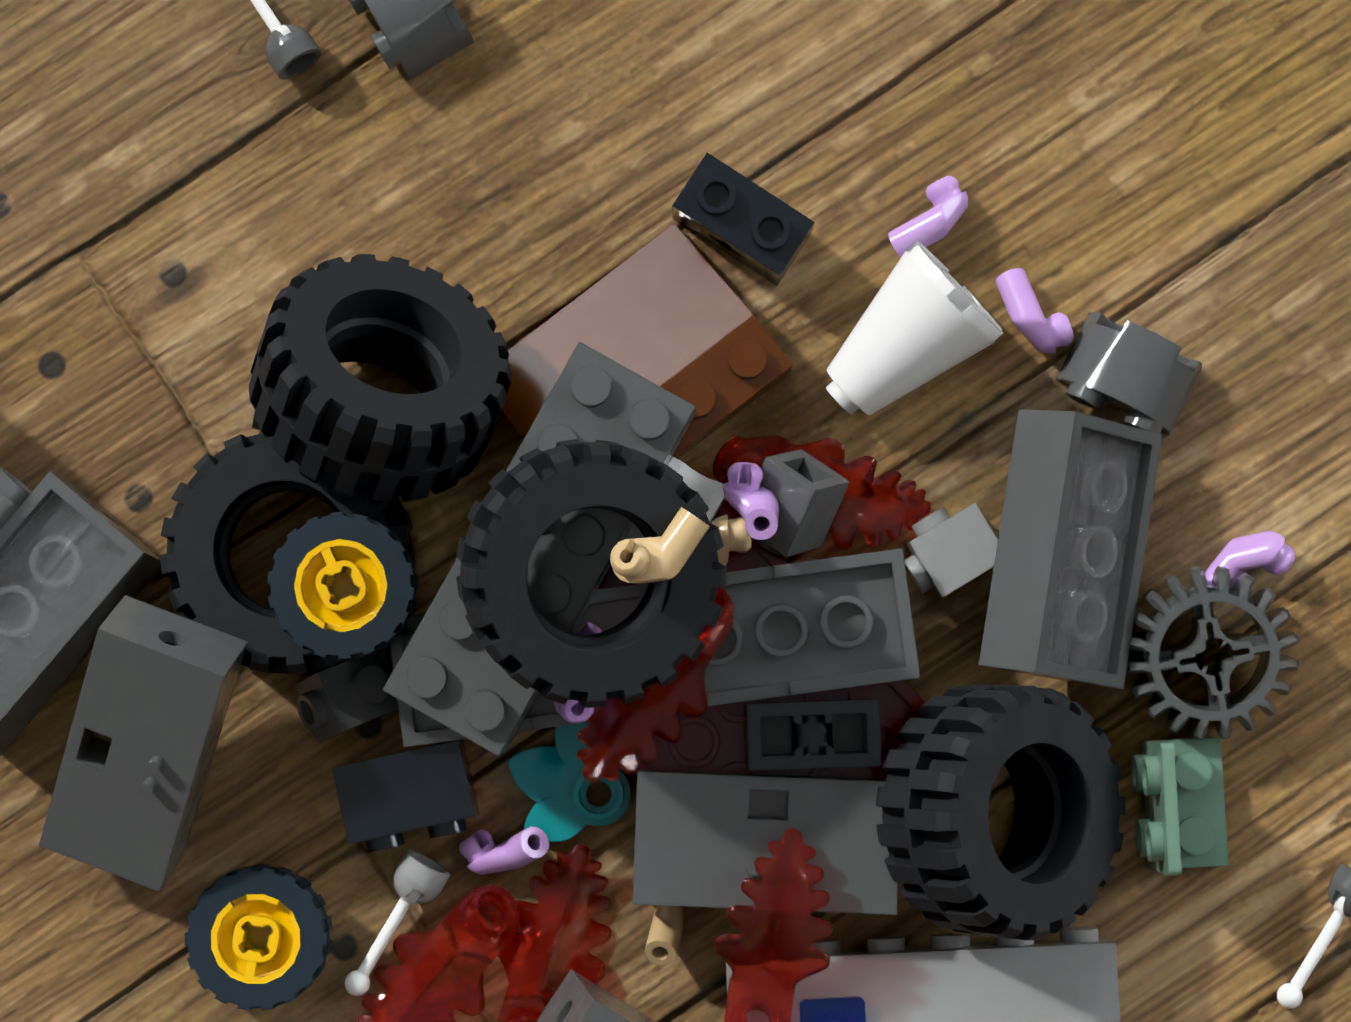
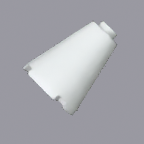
(909, 334)

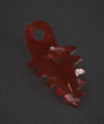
(868, 501)
(629, 727)
(775, 932)
(555, 934)
(445, 965)

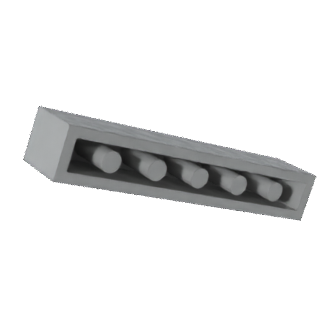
(970, 982)

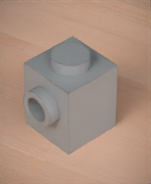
(950, 550)

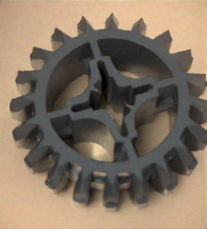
(1241, 649)

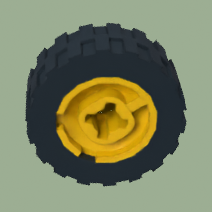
(343, 586)
(258, 937)

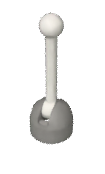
(416, 882)

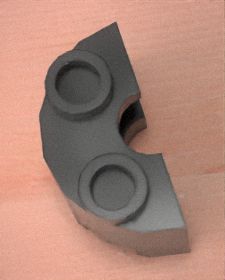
(415, 32)
(1129, 370)

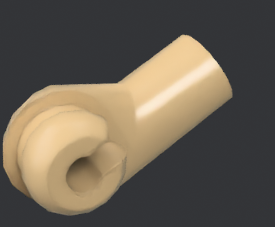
(733, 536)
(660, 556)
(664, 935)

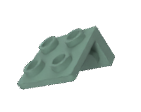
(1181, 804)

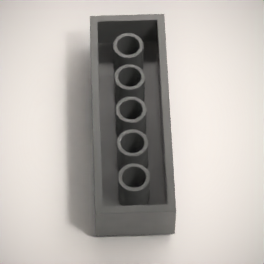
(445, 664)

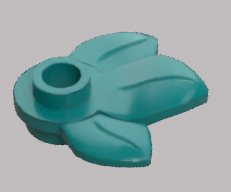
(558, 786)

